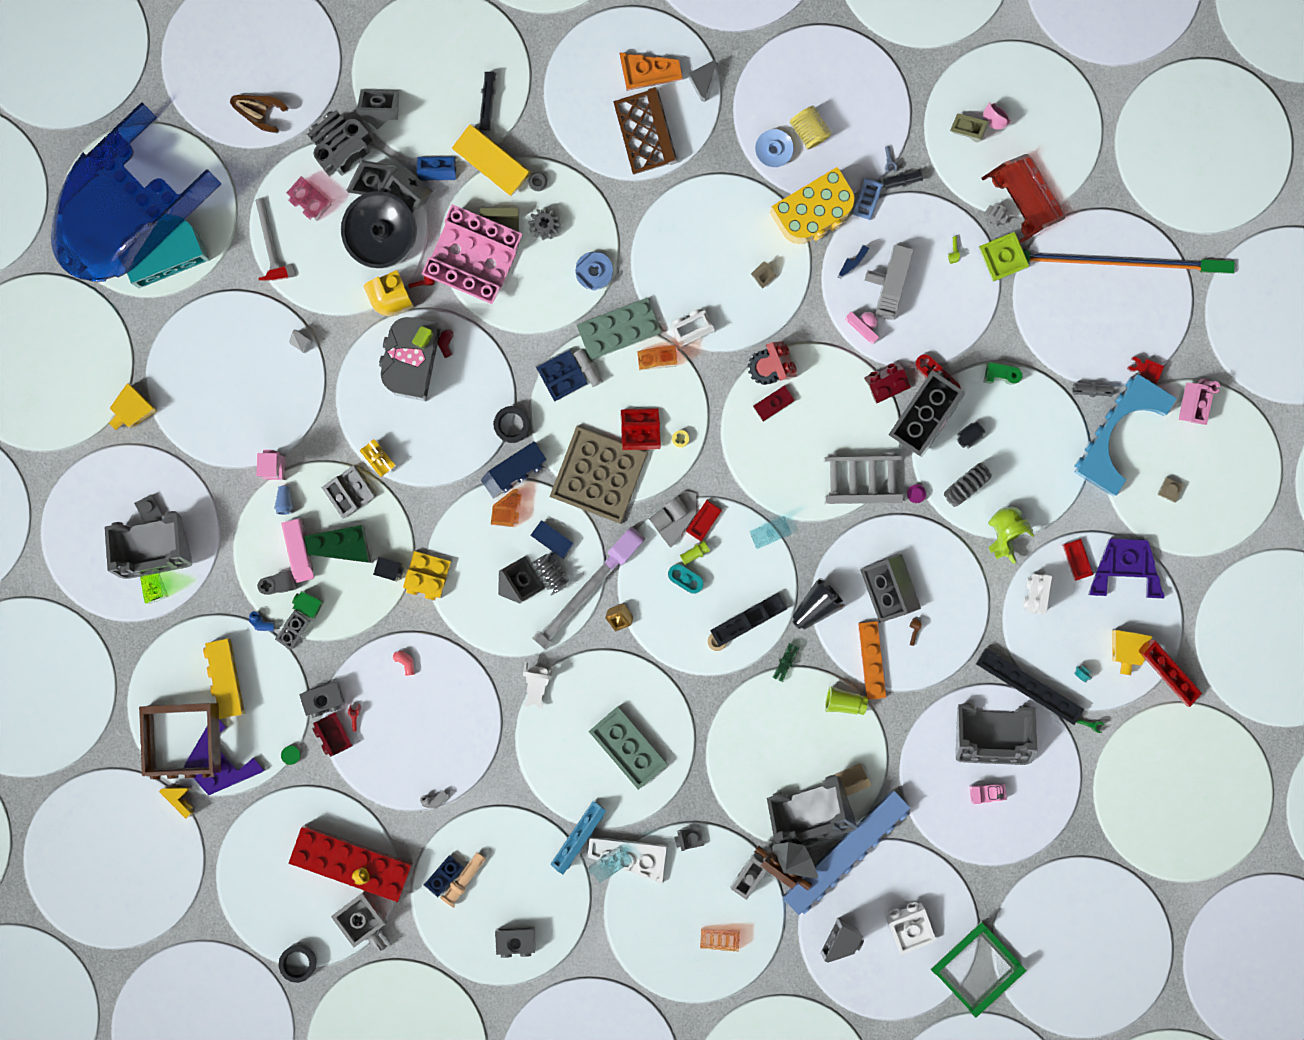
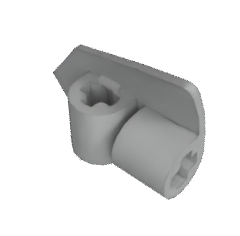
(675, 516)

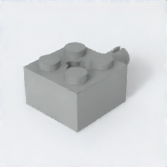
(364, 930)

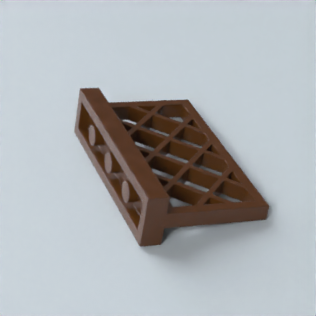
(660, 124)

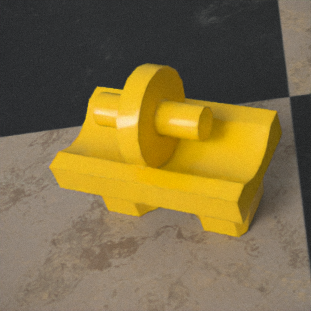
(377, 458)

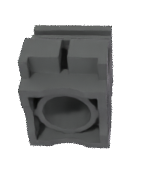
(336, 140)

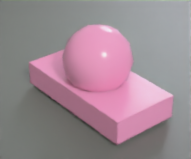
(864, 325)

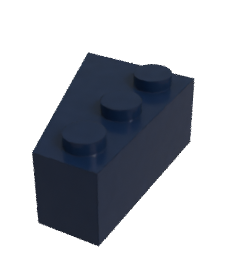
(513, 470)

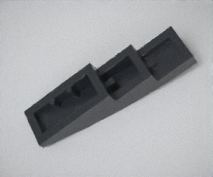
(748, 619)

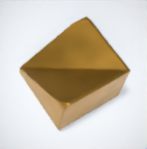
(619, 617)

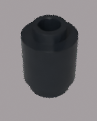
(970, 435)

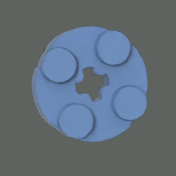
(594, 260)

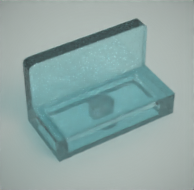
(770, 532)
(610, 864)

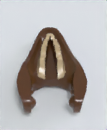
(256, 109)

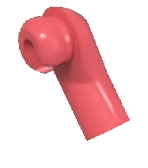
(406, 660)

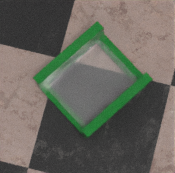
(978, 969)

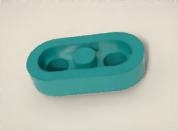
(685, 579)

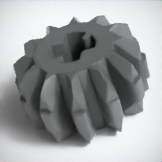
(552, 224)

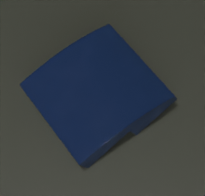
(561, 375)

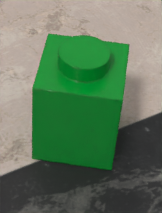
(307, 604)

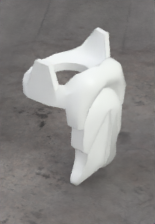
(537, 679)

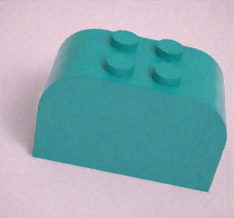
(173, 255)

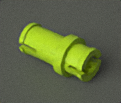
(695, 552)

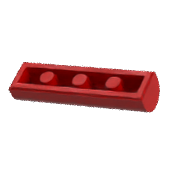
(1170, 672)

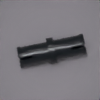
(902, 179)

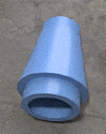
(283, 501)

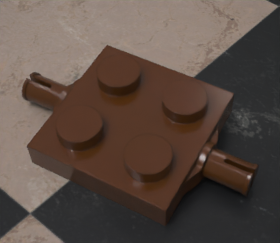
(772, 865)

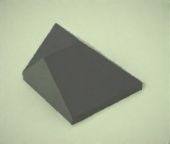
(378, 106)
(370, 177)
(519, 581)
(795, 859)

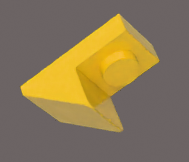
(174, 795)

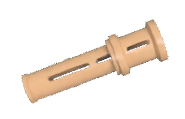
(458, 887)

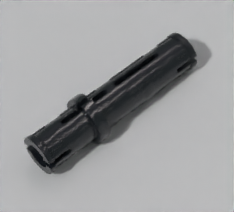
(488, 92)

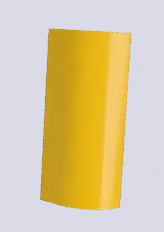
(491, 160)

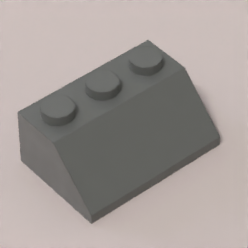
(890, 588)
(841, 942)

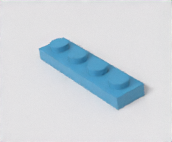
(578, 837)

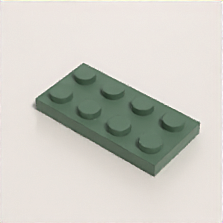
(618, 329)
(627, 748)

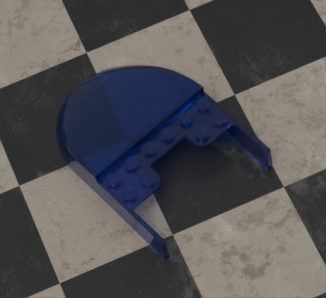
(106, 216)

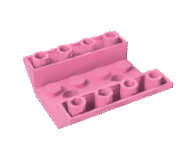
(479, 242)

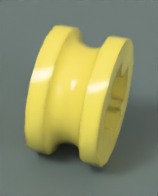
(686, 440)

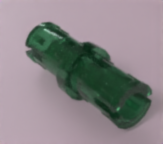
(785, 662)

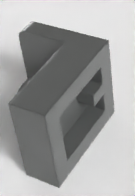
(689, 838)

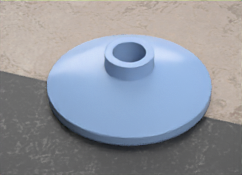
(777, 139)

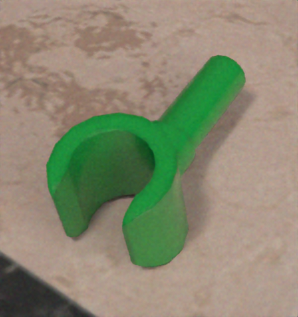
(1092, 725)

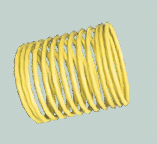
(807, 114)

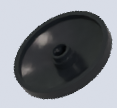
(362, 225)

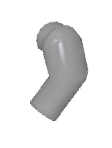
(434, 801)

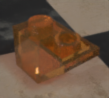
(657, 358)
(505, 509)

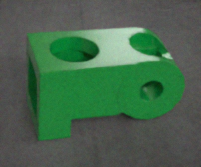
(1005, 373)

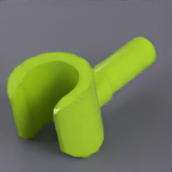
(954, 256)

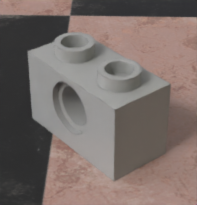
(748, 877)

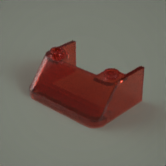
(1029, 193)

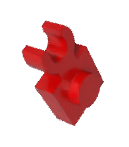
(1149, 369)

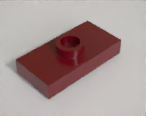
(773, 403)

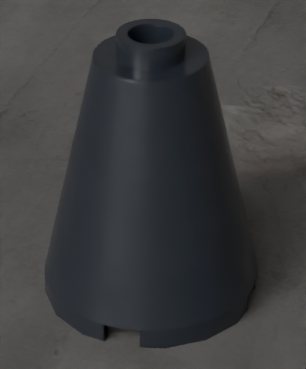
(817, 605)

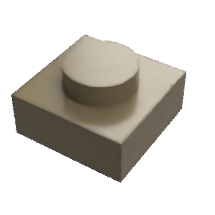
(763, 274)
(1170, 490)

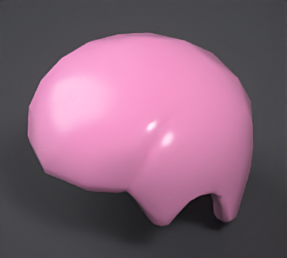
(996, 116)

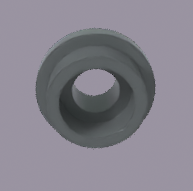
(535, 176)

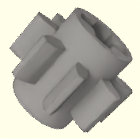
(996, 215)

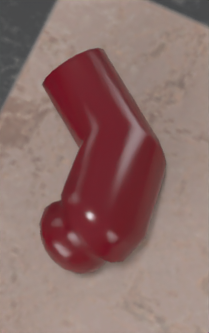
(444, 341)

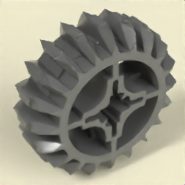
(967, 484)

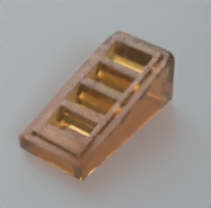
(735, 948)

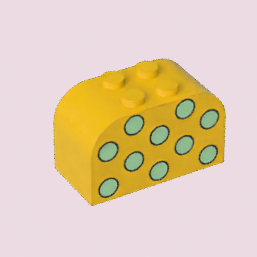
(814, 208)

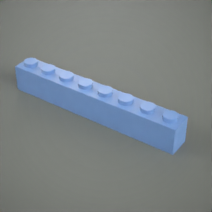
(847, 851)

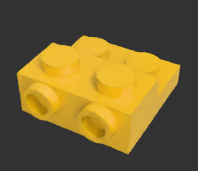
(426, 575)

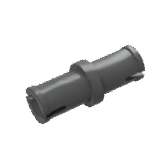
(1092, 389)

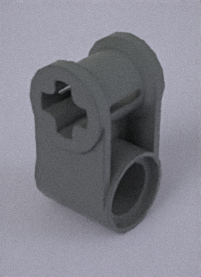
(280, 583)

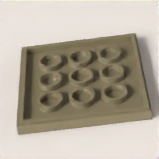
(598, 475)

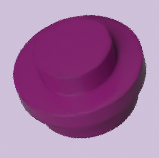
(916, 493)

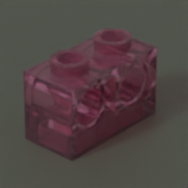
(311, 195)

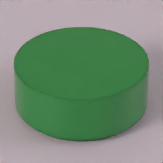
(290, 755)

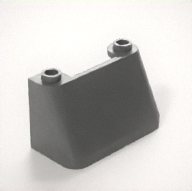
(147, 547)
(995, 736)
(811, 814)

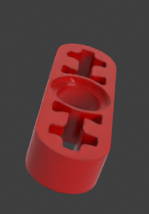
(930, 363)

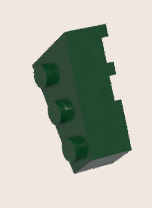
(340, 544)

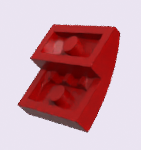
(640, 429)

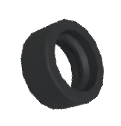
(509, 410)
(286, 973)

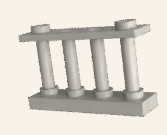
(872, 495)

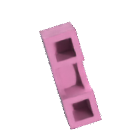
(270, 465)

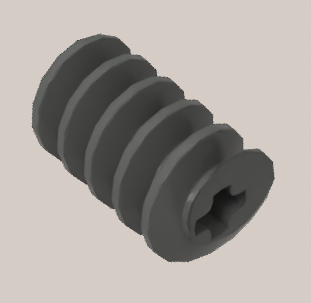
(551, 573)

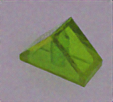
(153, 588)

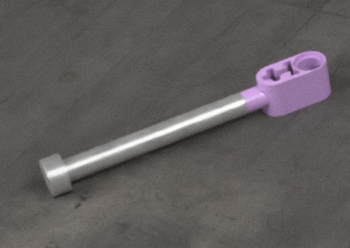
(618, 554)

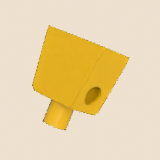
(130, 408)
(1126, 649)

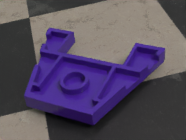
(1127, 559)
(229, 773)

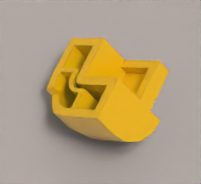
(388, 294)

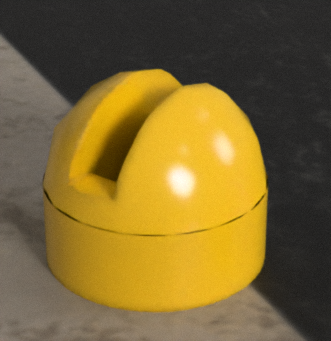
(364, 878)

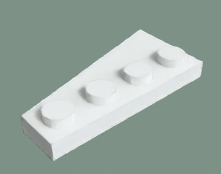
(646, 858)

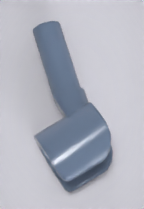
(889, 159)

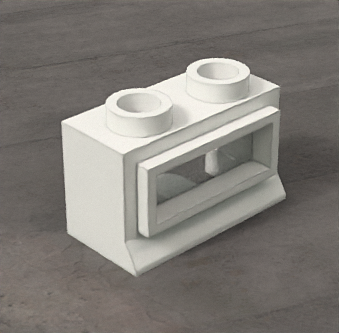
(691, 328)

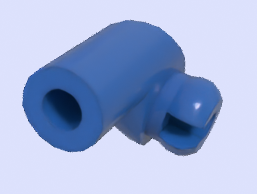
(259, 624)

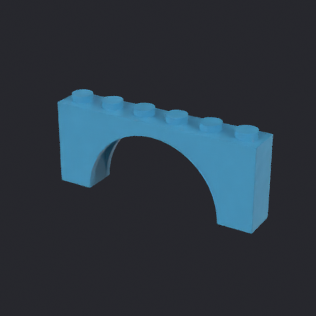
(1096, 463)

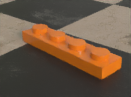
(872, 660)

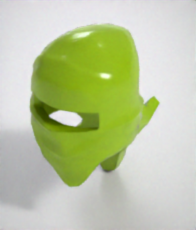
(1008, 527)

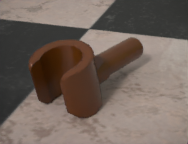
(916, 625)

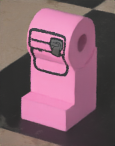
(987, 793)

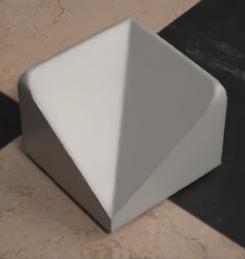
(300, 341)

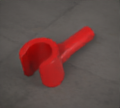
(427, 282)
(353, 714)

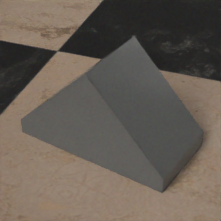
(702, 78)

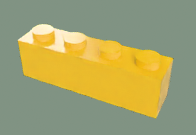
(224, 678)

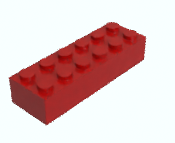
(339, 859)

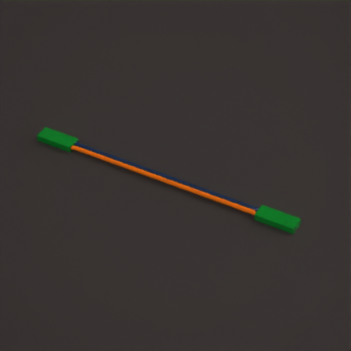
(1206, 266)

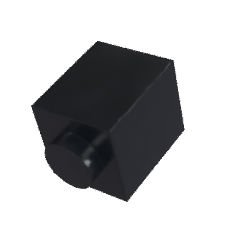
(388, 569)

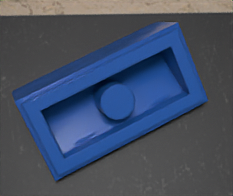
(436, 168)

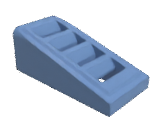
(878, 185)

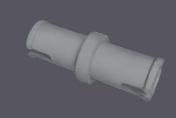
(588, 367)

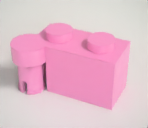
(1198, 401)

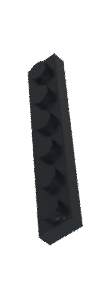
(1029, 686)

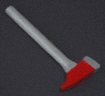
(275, 272)

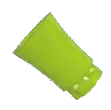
(845, 702)

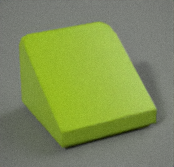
(422, 337)

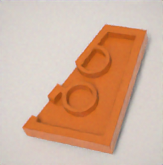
(648, 71)

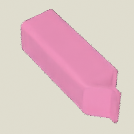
(297, 550)

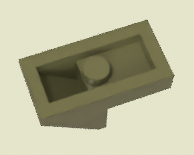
(969, 127)

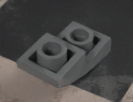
(292, 630)

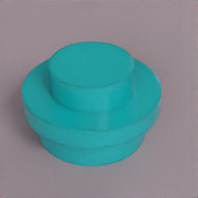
(1083, 673)

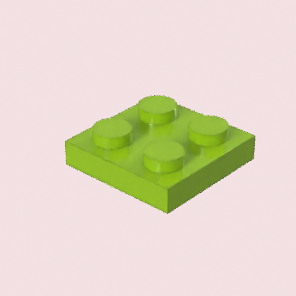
(1003, 256)

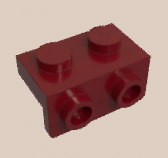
(887, 382)
(332, 735)

